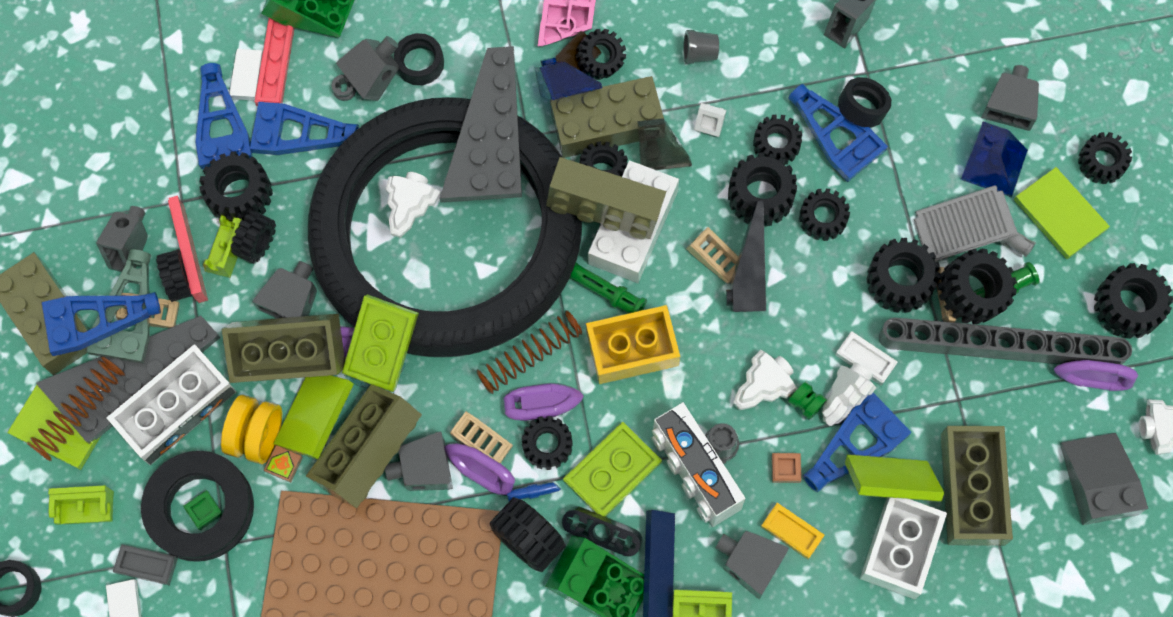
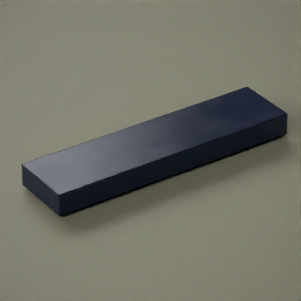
(659, 564)

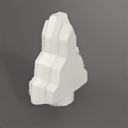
(408, 200)
(765, 381)
(847, 392)
(1158, 426)

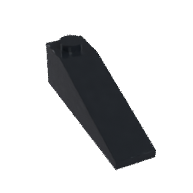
(748, 281)

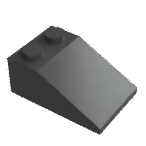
(1103, 479)

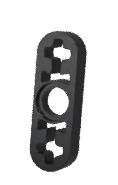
(618, 546)

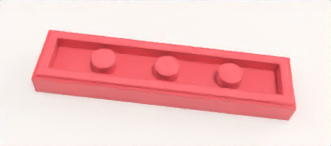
(274, 63)
(187, 249)

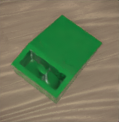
(316, 16)
(596, 580)

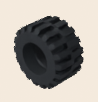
(231, 169)
(769, 171)
(906, 255)
(990, 272)
(1143, 283)
(527, 534)

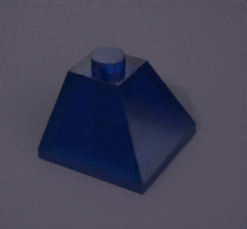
(561, 80)
(995, 159)

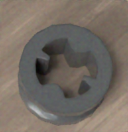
(336, 85)

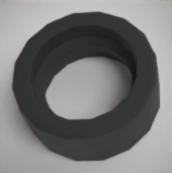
(413, 42)
(856, 112)
(32, 591)

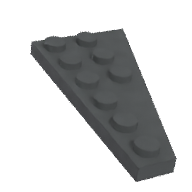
(488, 145)
(160, 353)

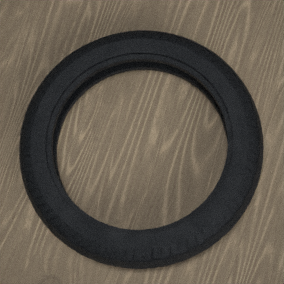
(438, 332)

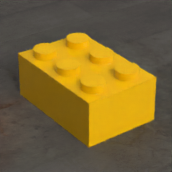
(633, 344)

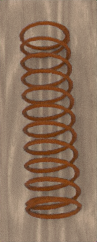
(109, 365)
(490, 387)

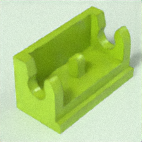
(221, 259)
(81, 504)
(702, 603)

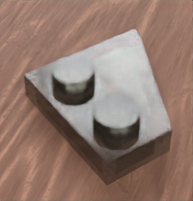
(660, 146)

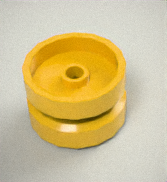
(251, 429)

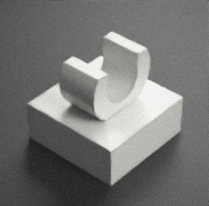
(710, 119)

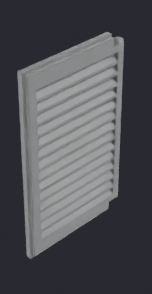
(965, 223)

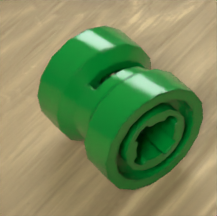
(807, 400)

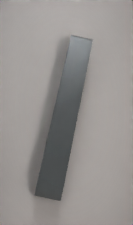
(990, 347)

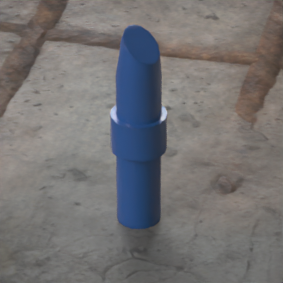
(533, 491)

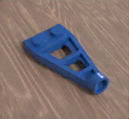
(269, 126)
(208, 147)
(856, 155)
(61, 321)
(878, 421)

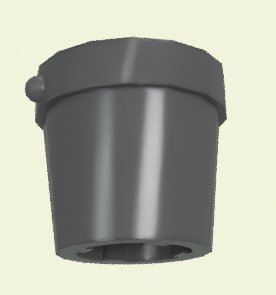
(700, 46)
(724, 441)

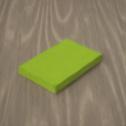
(1061, 213)
(380, 343)
(313, 415)
(34, 416)
(612, 470)
(894, 478)

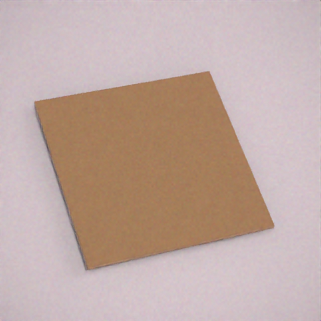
(380, 559)

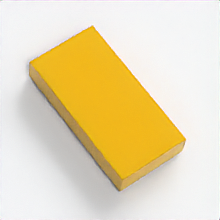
(792, 531)

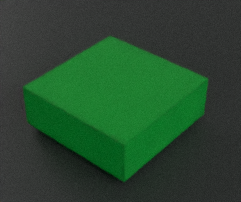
(203, 510)

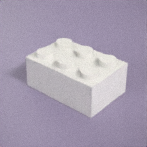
(903, 546)

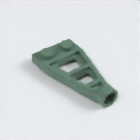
(125, 344)

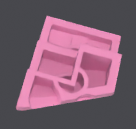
(565, 19)

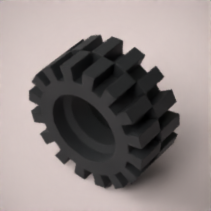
(611, 43)
(778, 126)
(1110, 145)
(606, 155)
(829, 200)
(253, 237)
(173, 275)
(541, 427)

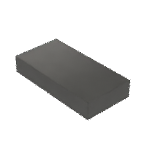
(145, 565)

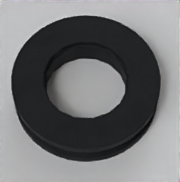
(166, 483)

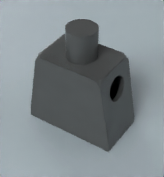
(857, 11)
(370, 66)
(1014, 100)
(121, 235)
(287, 293)
(422, 465)
(752, 560)

